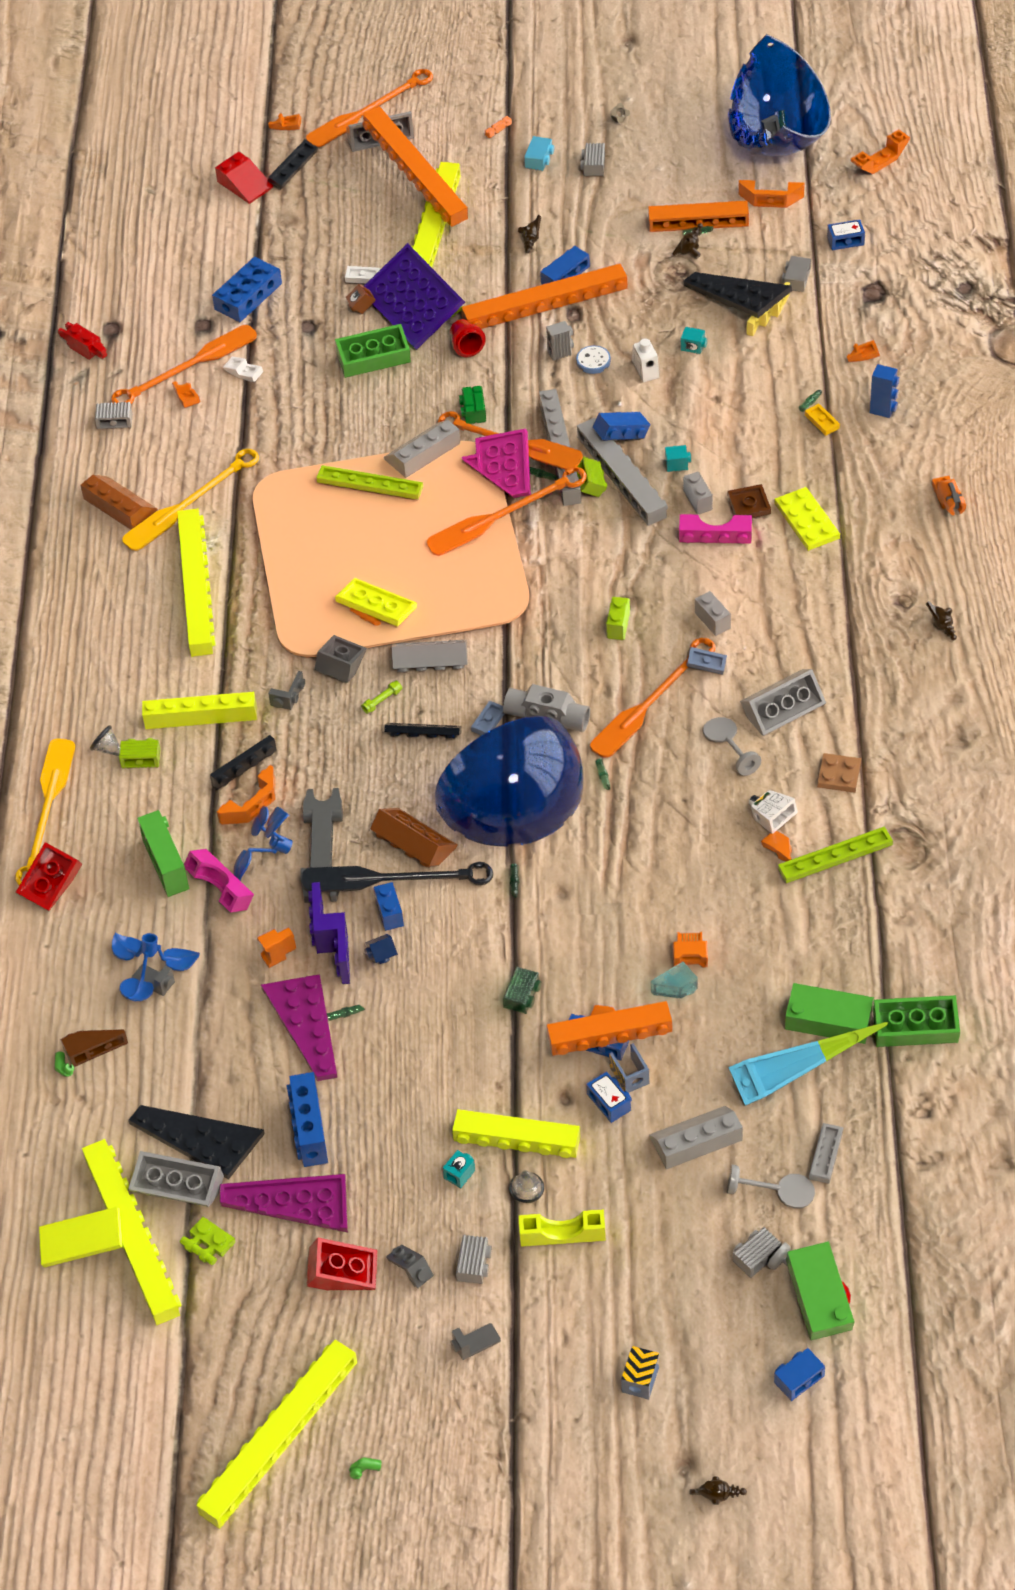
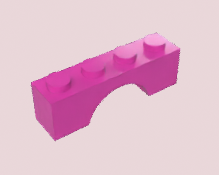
(694, 530)
(205, 866)

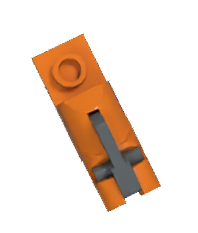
(949, 494)

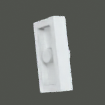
(360, 274)

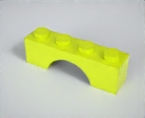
(585, 1227)

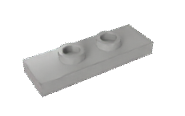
(826, 1153)

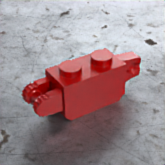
(82, 341)

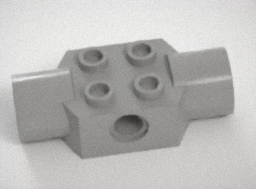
(547, 703)

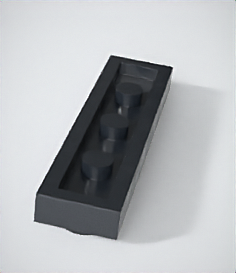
(292, 164)
(431, 730)
(243, 762)

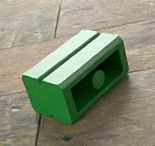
(473, 405)

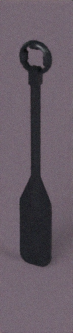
(357, 877)

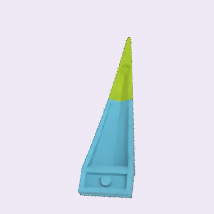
(770, 1072)

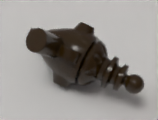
(530, 233)
(689, 243)
(942, 619)
(717, 1490)

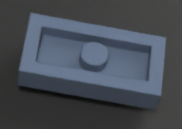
(706, 660)
(488, 718)

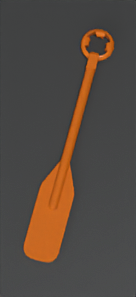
(338, 125)
(211, 351)
(539, 449)
(476, 525)
(631, 720)

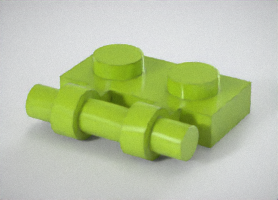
(212, 1237)

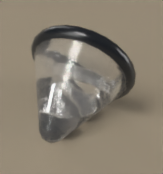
(106, 742)
(526, 1187)

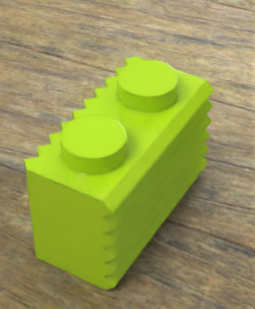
(595, 481)
(618, 618)
(139, 753)

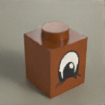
(360, 299)

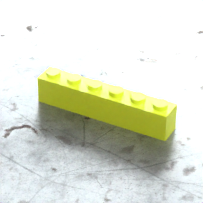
(199, 710)
(516, 1133)

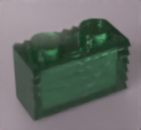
(521, 990)

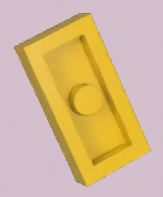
(822, 419)

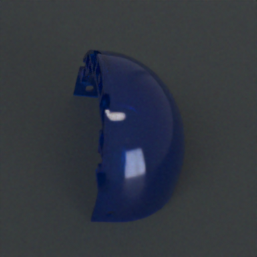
(772, 82)
(512, 783)

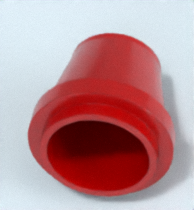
(467, 338)

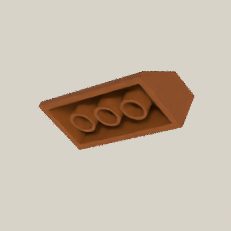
(116, 501)
(412, 836)

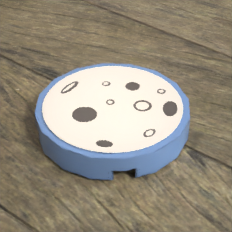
(593, 359)

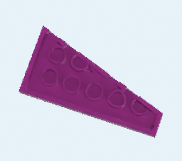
(304, 1016)
(305, 1200)

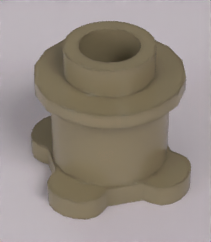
(620, 107)

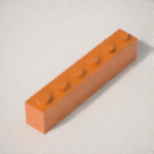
(690, 215)
(609, 1028)

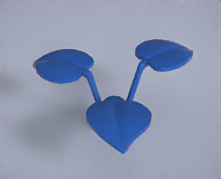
(277, 842)
(128, 947)

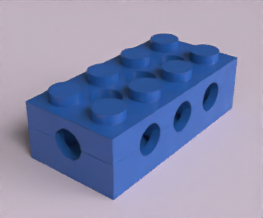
(247, 289)
(307, 1119)

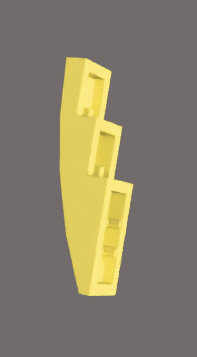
(753, 322)

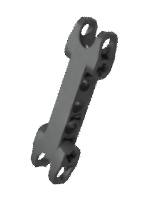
(322, 816)

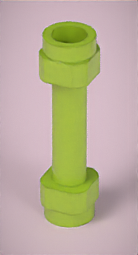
(393, 688)

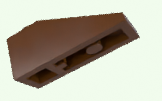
(89, 1044)

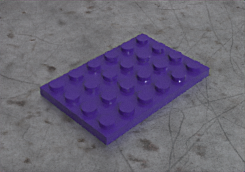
(413, 296)

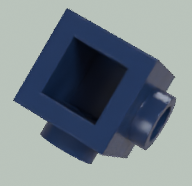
(380, 949)

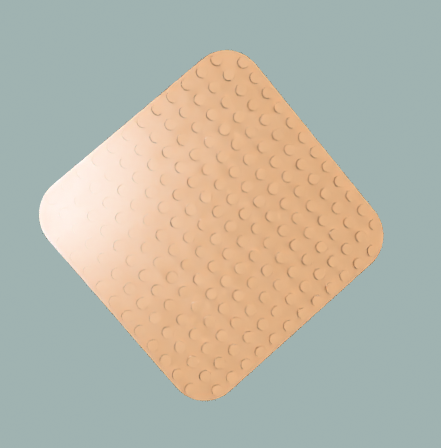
(329, 534)

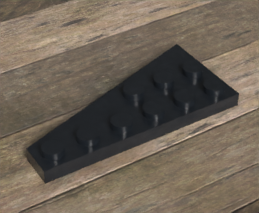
(743, 294)
(199, 1137)

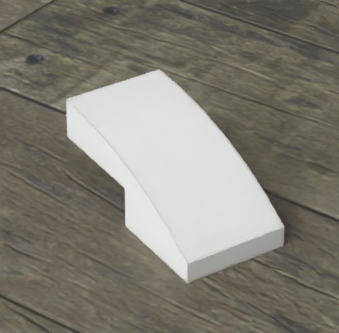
(243, 370)

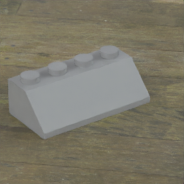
(361, 139)
(424, 448)
(429, 654)
(783, 701)
(697, 1136)
(176, 1179)

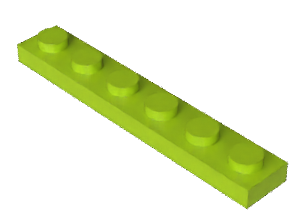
(370, 482)
(835, 854)

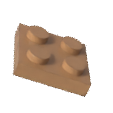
(839, 772)

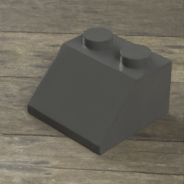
(339, 658)

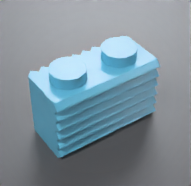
(538, 153)

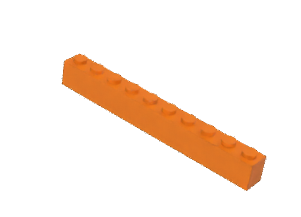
(415, 166)
(546, 297)

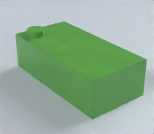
(372, 350)
(163, 853)
(827, 1011)
(917, 1021)
(819, 1291)

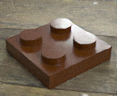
(749, 501)

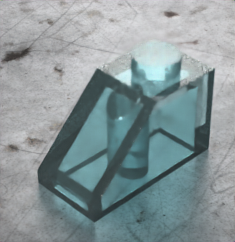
(675, 982)

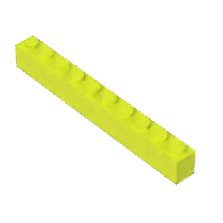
(432, 225)
(195, 583)
(135, 1237)
(276, 1434)

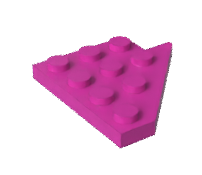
(503, 461)

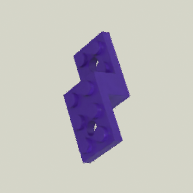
(329, 933)

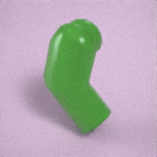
(62, 1067)
(362, 1464)

